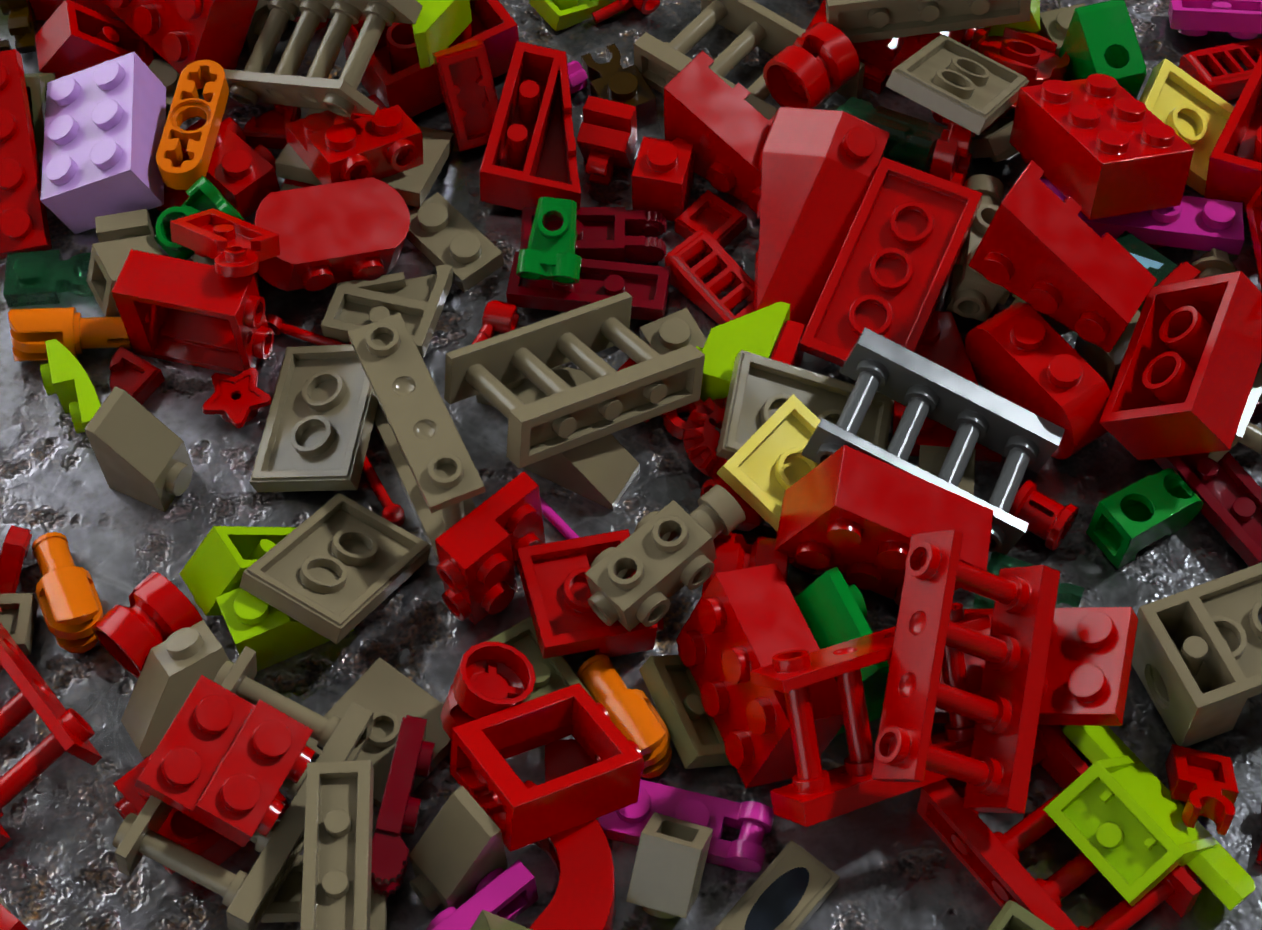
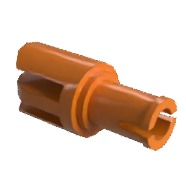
(36, 325)
(66, 594)
(630, 713)

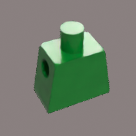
(1104, 43)

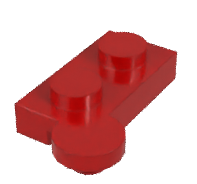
(226, 239)

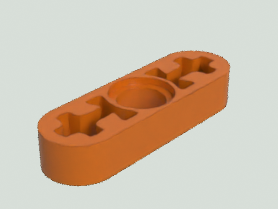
(198, 142)

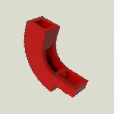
(586, 879)

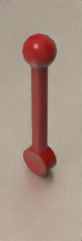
(279, 326)
(391, 511)

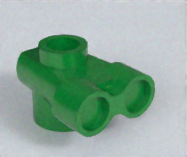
(202, 197)
(548, 252)

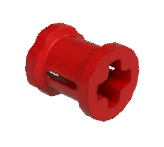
(1045, 516)

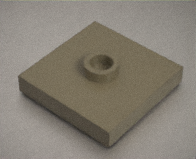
(390, 698)

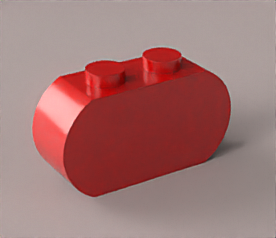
(333, 233)
(1039, 370)

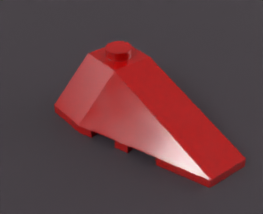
(811, 190)

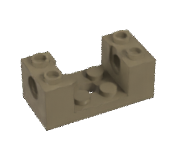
(1202, 654)

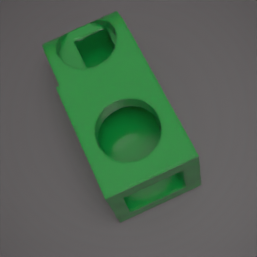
(1142, 515)

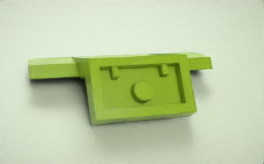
(1134, 828)

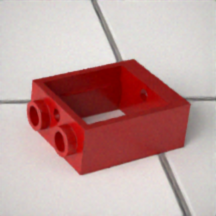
(157, 282)
(558, 804)

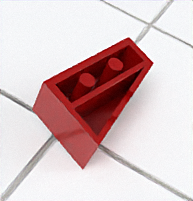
(720, 126)
(532, 133)
(1060, 263)

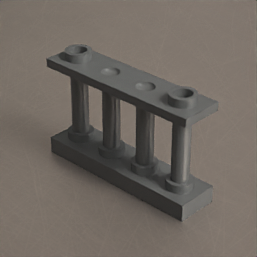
(951, 401)

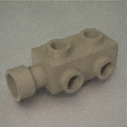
(969, 290)
(659, 562)

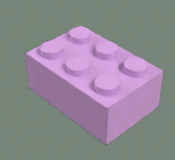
(103, 142)

